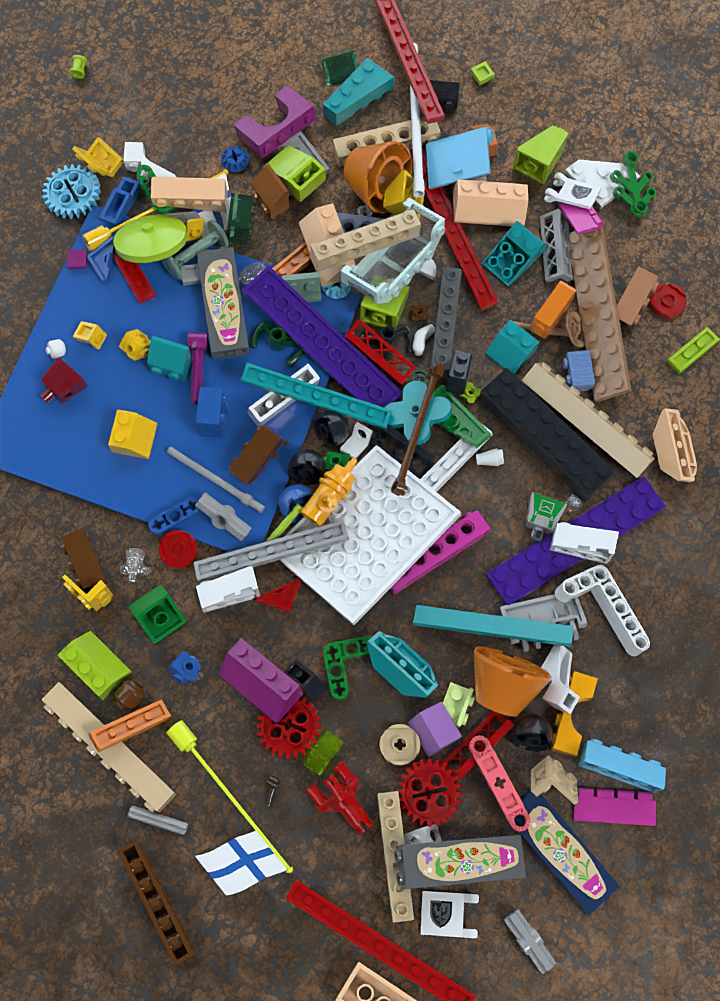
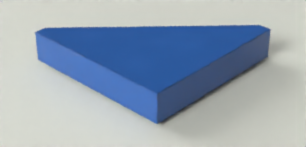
(102, 259)

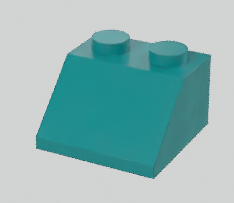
(512, 347)
(169, 359)

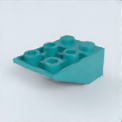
(514, 253)

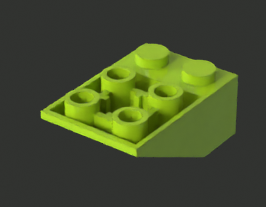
(298, 172)

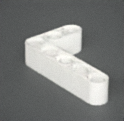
(608, 604)

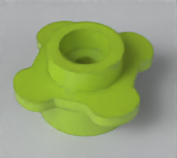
(470, 398)

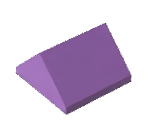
(435, 729)

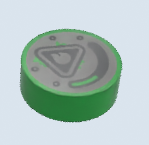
(419, 375)

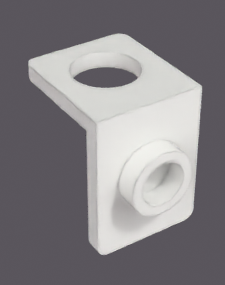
(356, 444)
(422, 835)

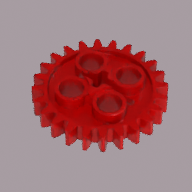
(283, 743)
(435, 811)

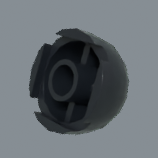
(331, 428)
(307, 466)
(534, 733)

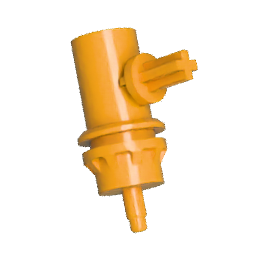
(332, 489)

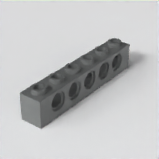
(446, 318)

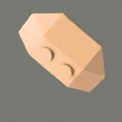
(674, 446)

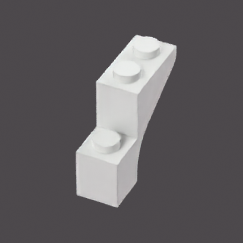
(135, 156)
(559, 694)

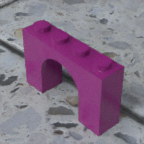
(266, 139)

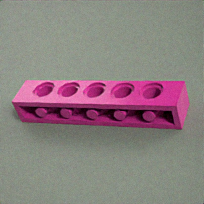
(478, 528)

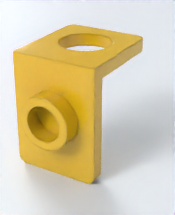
(194, 229)

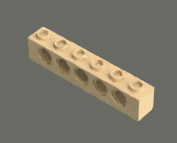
(389, 133)
(365, 240)
(393, 836)

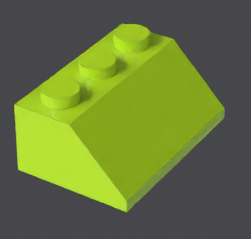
(95, 664)

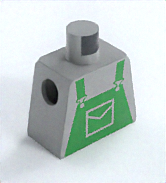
(543, 515)

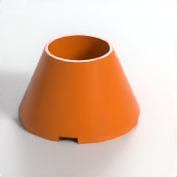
(372, 170)
(505, 681)

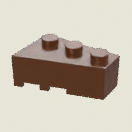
(257, 454)

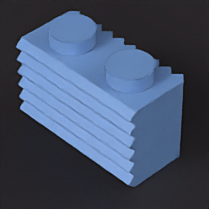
(579, 370)

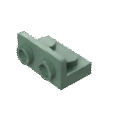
(305, 285)

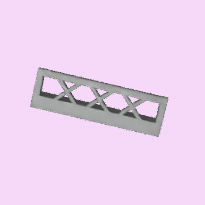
(561, 242)

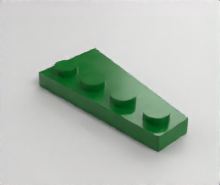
(461, 421)

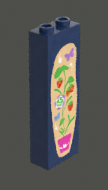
(564, 854)

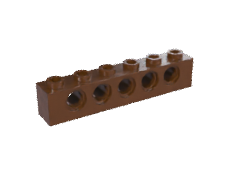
(156, 902)

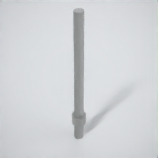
(245, 498)

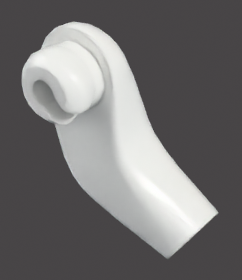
(420, 337)

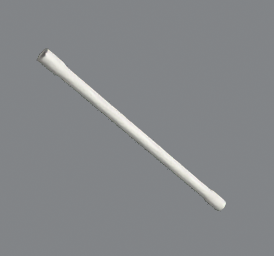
(418, 182)

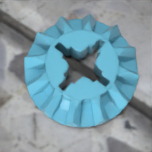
(337, 292)

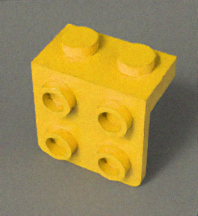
(100, 158)
(95, 598)

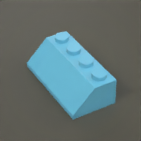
(622, 767)

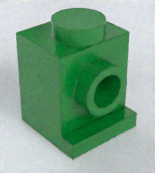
(333, 456)

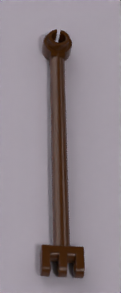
(399, 486)

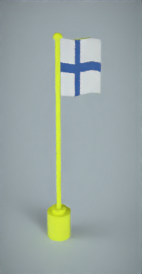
(244, 858)

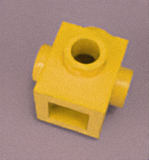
(135, 344)

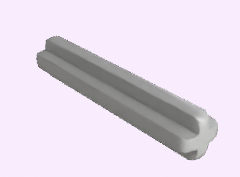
(158, 820)

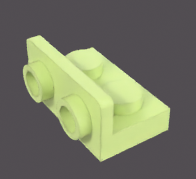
(457, 701)

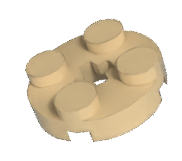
(391, 736)

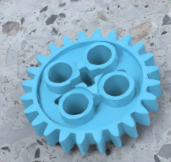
(57, 199)

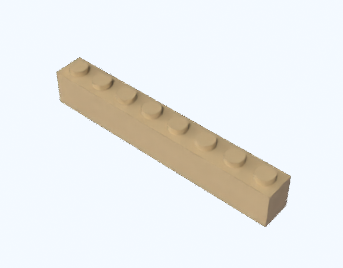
(588, 419)
(118, 757)

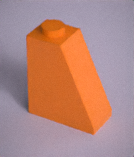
(553, 310)

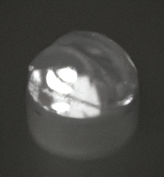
(574, 501)

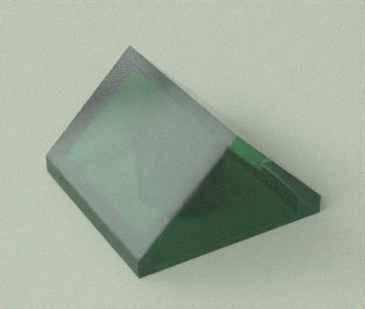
(338, 65)

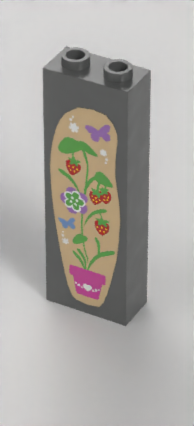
(223, 303)
(459, 862)

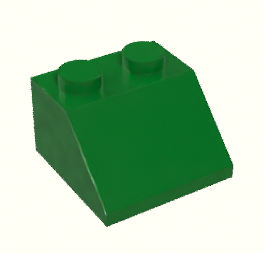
(157, 614)

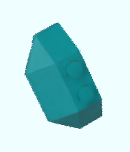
(401, 665)

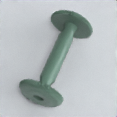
(216, 235)

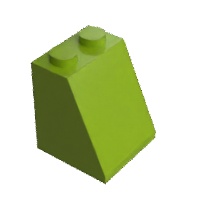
(541, 153)
(386, 313)

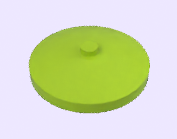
(150, 238)

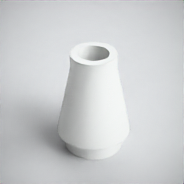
(490, 458)

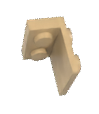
(549, 773)

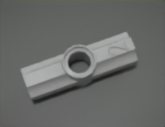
(223, 516)
(530, 941)

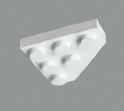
(598, 174)

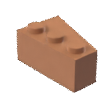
(636, 296)

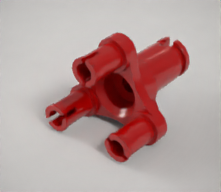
(342, 798)

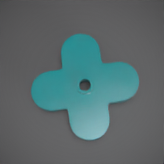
(406, 412)

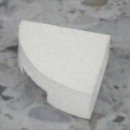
(429, 269)

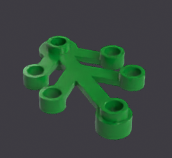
(637, 206)

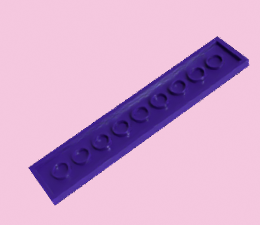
(320, 339)
(540, 565)

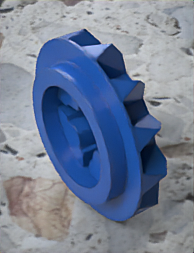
(229, 163)

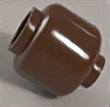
(129, 695)

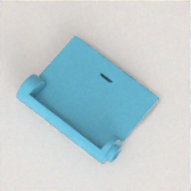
(459, 157)

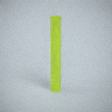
(285, 523)

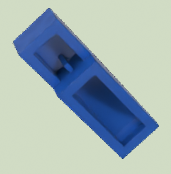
(121, 201)

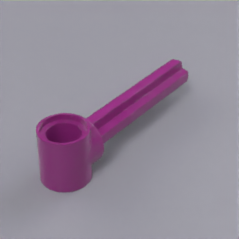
(197, 344)

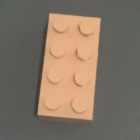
(369, 986)

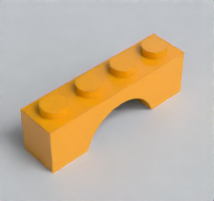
(566, 738)

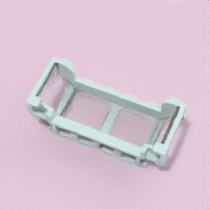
(389, 269)

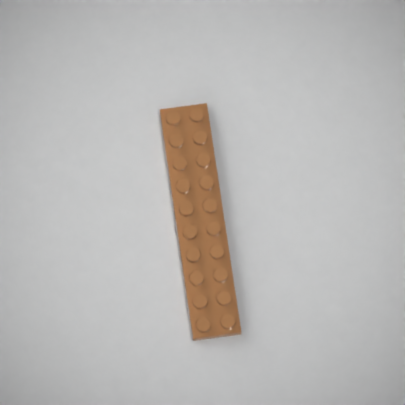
(599, 313)

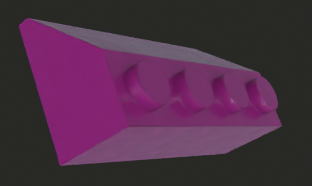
(260, 681)

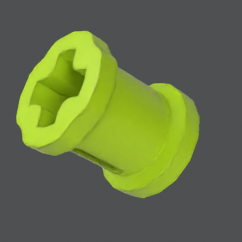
(78, 66)

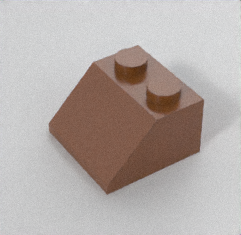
(270, 192)

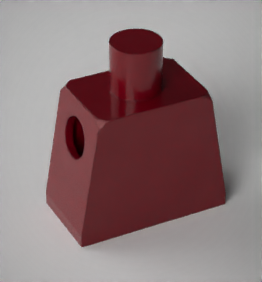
(61, 382)

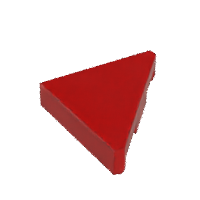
(281, 597)

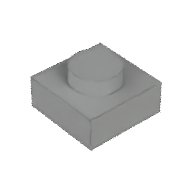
(190, 274)

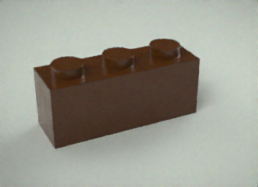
(83, 559)

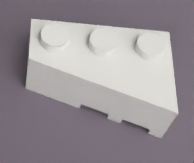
(584, 542)
(228, 590)

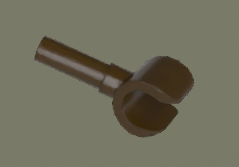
(273, 783)

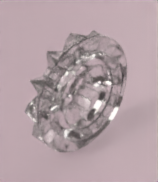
(246, 275)

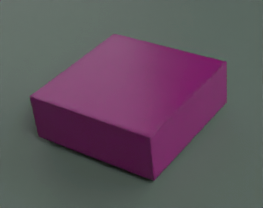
(77, 259)

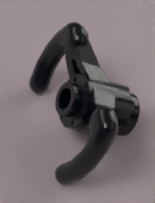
(390, 335)

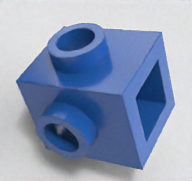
(184, 668)

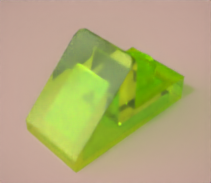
(323, 752)

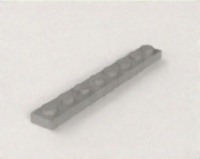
(271, 551)

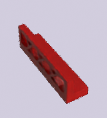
(377, 359)
(470, 762)

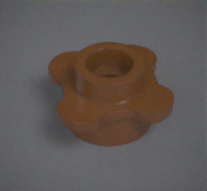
(419, 317)

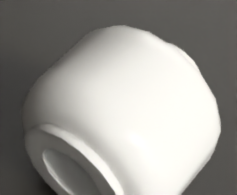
(55, 348)

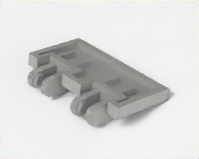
(547, 610)

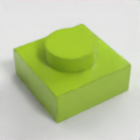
(482, 73)

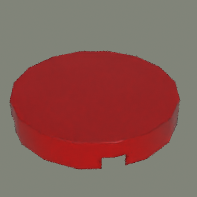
(668, 301)
(178, 549)

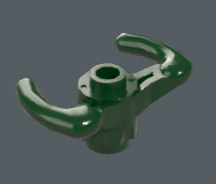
(277, 340)

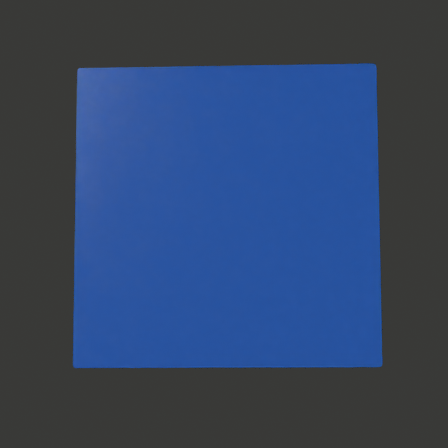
(69, 441)

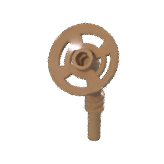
(571, 330)

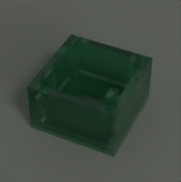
(239, 218)

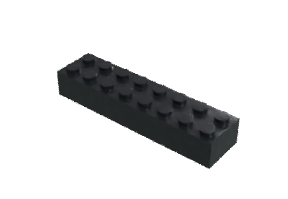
(546, 435)

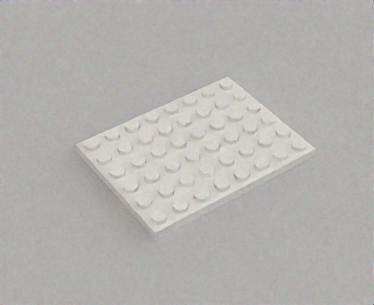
(384, 537)

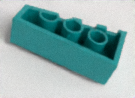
(358, 90)

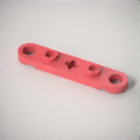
(507, 797)

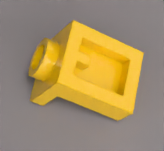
(90, 334)

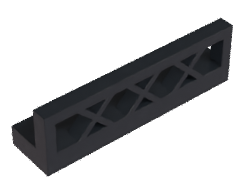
(398, 439)

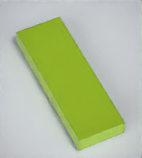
(693, 350)

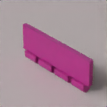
(580, 218)
(622, 809)

